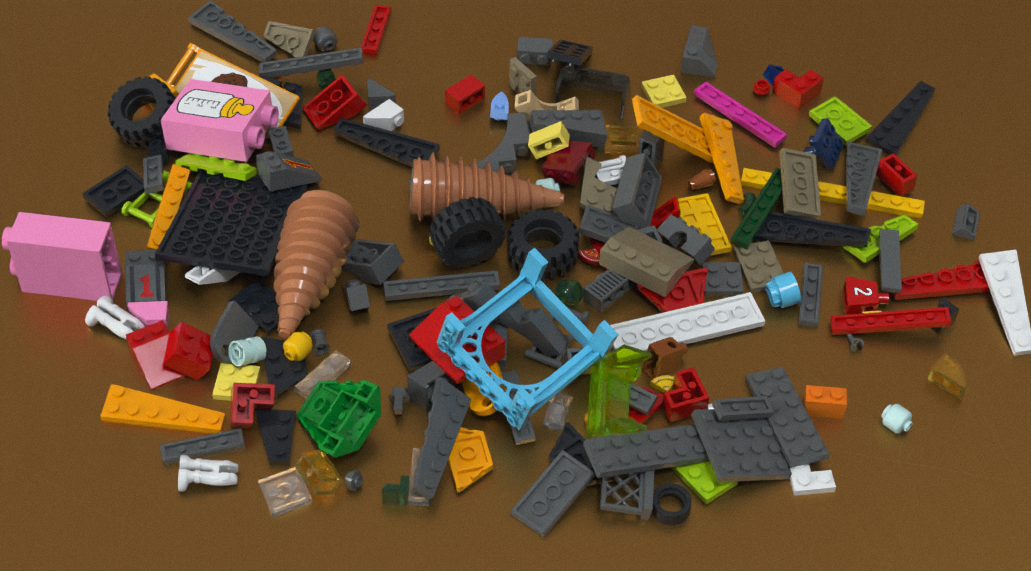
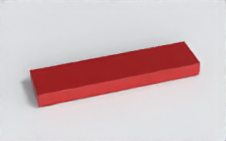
(376, 30)

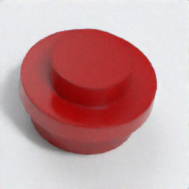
(761, 87)

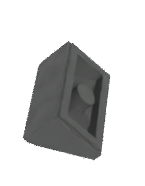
(966, 221)

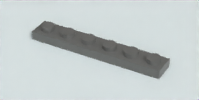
(311, 63)
(437, 285)

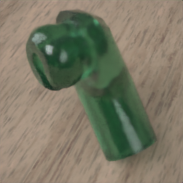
(749, 200)

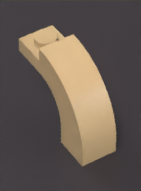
(528, 101)

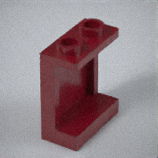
(565, 163)

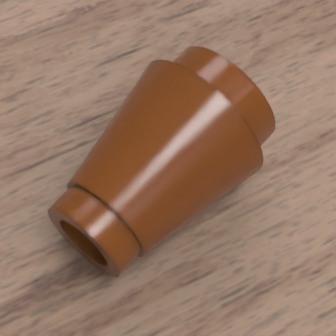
(703, 179)

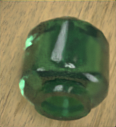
(569, 292)

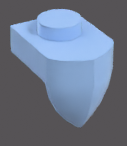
(499, 107)

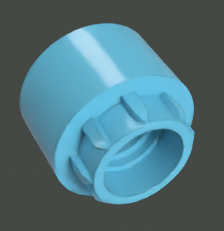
(783, 290)

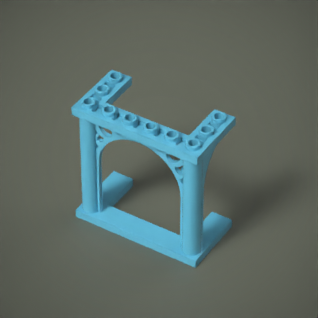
(456, 333)

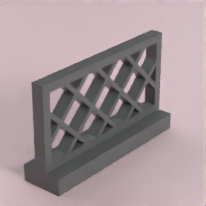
(644, 492)

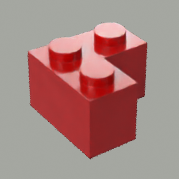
(797, 90)
(686, 397)
(246, 398)

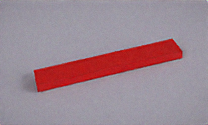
(890, 321)

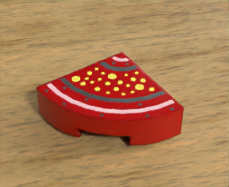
(590, 256)

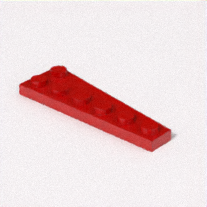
(946, 282)

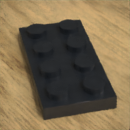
(569, 52)

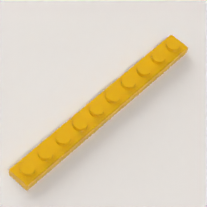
(837, 194)

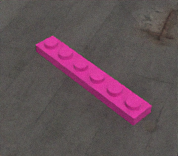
(740, 114)

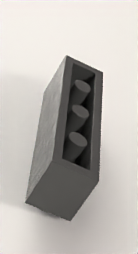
(606, 290)

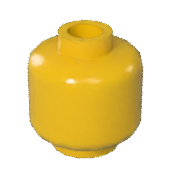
(297, 346)

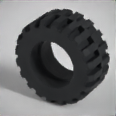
(129, 100)
(544, 226)
(467, 232)

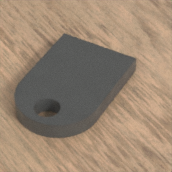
(232, 326)

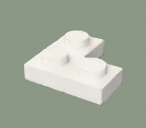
(808, 482)

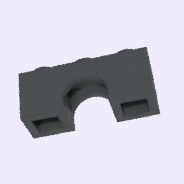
(676, 230)

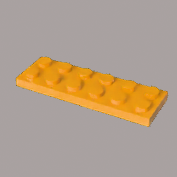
(671, 128)

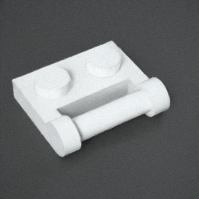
(611, 170)

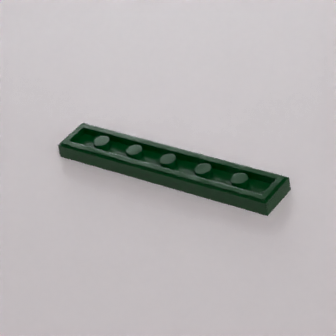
(759, 211)

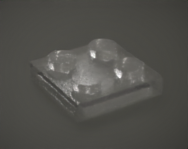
(284, 492)

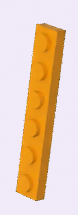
(168, 205)

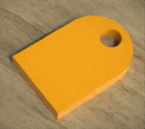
(478, 401)

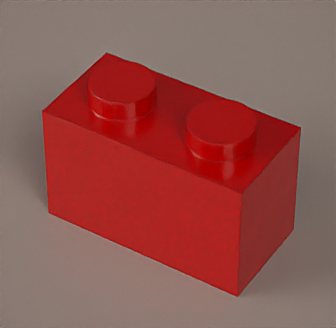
(465, 94)
(896, 175)

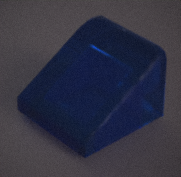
(771, 72)

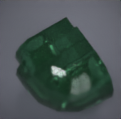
(325, 77)

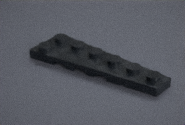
(898, 124)
(386, 142)

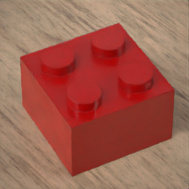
(188, 351)

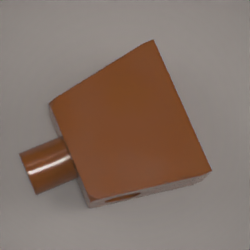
(665, 357)

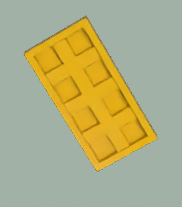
(701, 214)

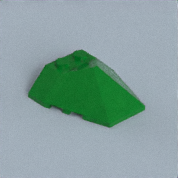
(341, 414)

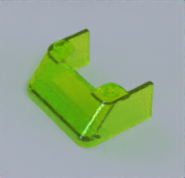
(611, 392)

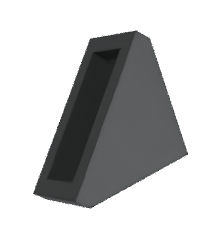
(378, 94)

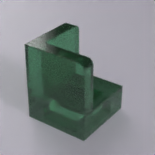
(396, 493)

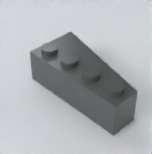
(580, 124)

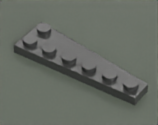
(860, 175)

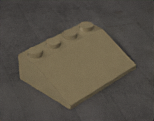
(644, 260)

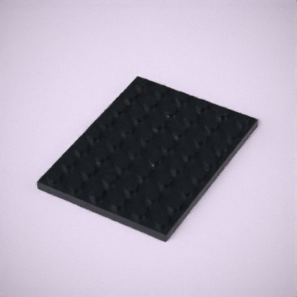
(228, 224)

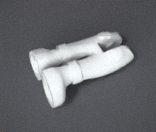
(99, 314)
(219, 472)

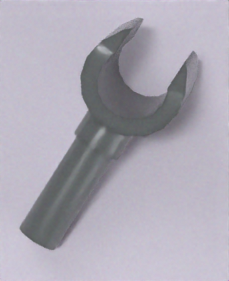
(855, 341)

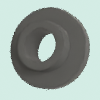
(353, 480)

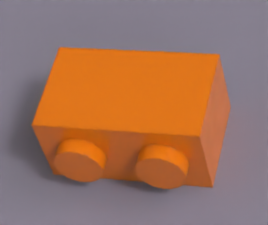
(825, 401)

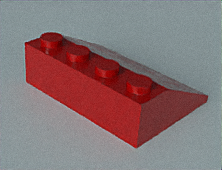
(428, 331)

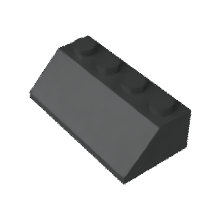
(637, 191)

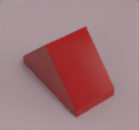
(664, 211)

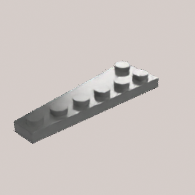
(216, 22)
(443, 427)

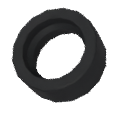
(672, 490)

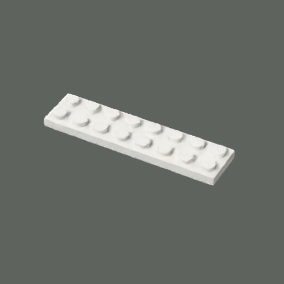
(692, 323)

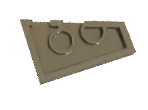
(290, 38)

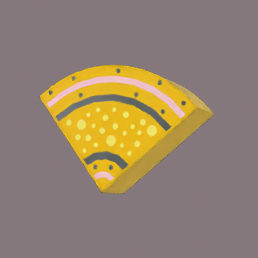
(663, 383)

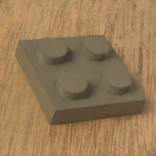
(521, 78)

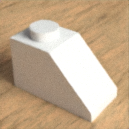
(385, 116)

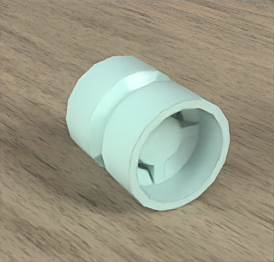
(247, 351)

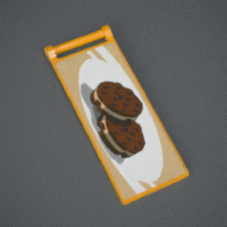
(214, 69)

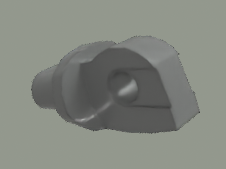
(398, 397)

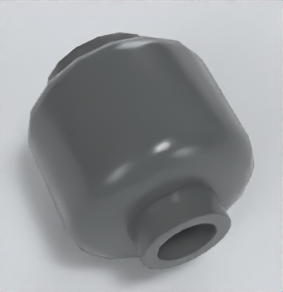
(325, 38)

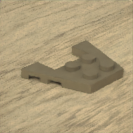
(594, 191)

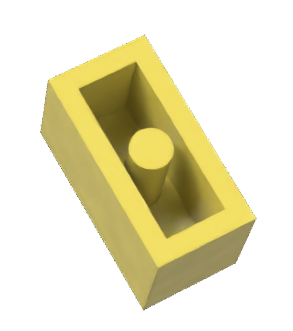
(548, 140)

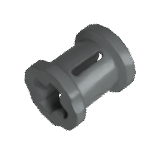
(320, 346)

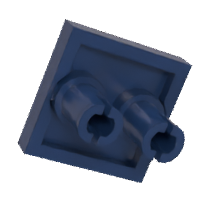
(825, 143)

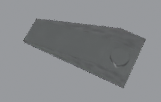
(699, 53)

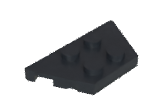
(279, 369)
(572, 443)

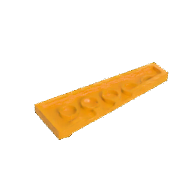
(722, 148)
(146, 409)

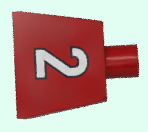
(862, 296)

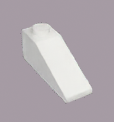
(207, 275)

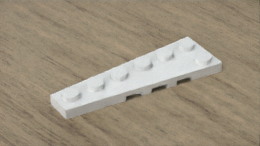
(1007, 291)

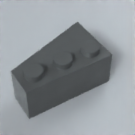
(422, 384)

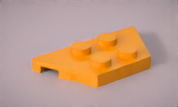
(469, 458)

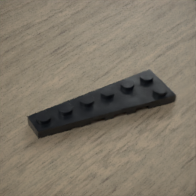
(804, 230)

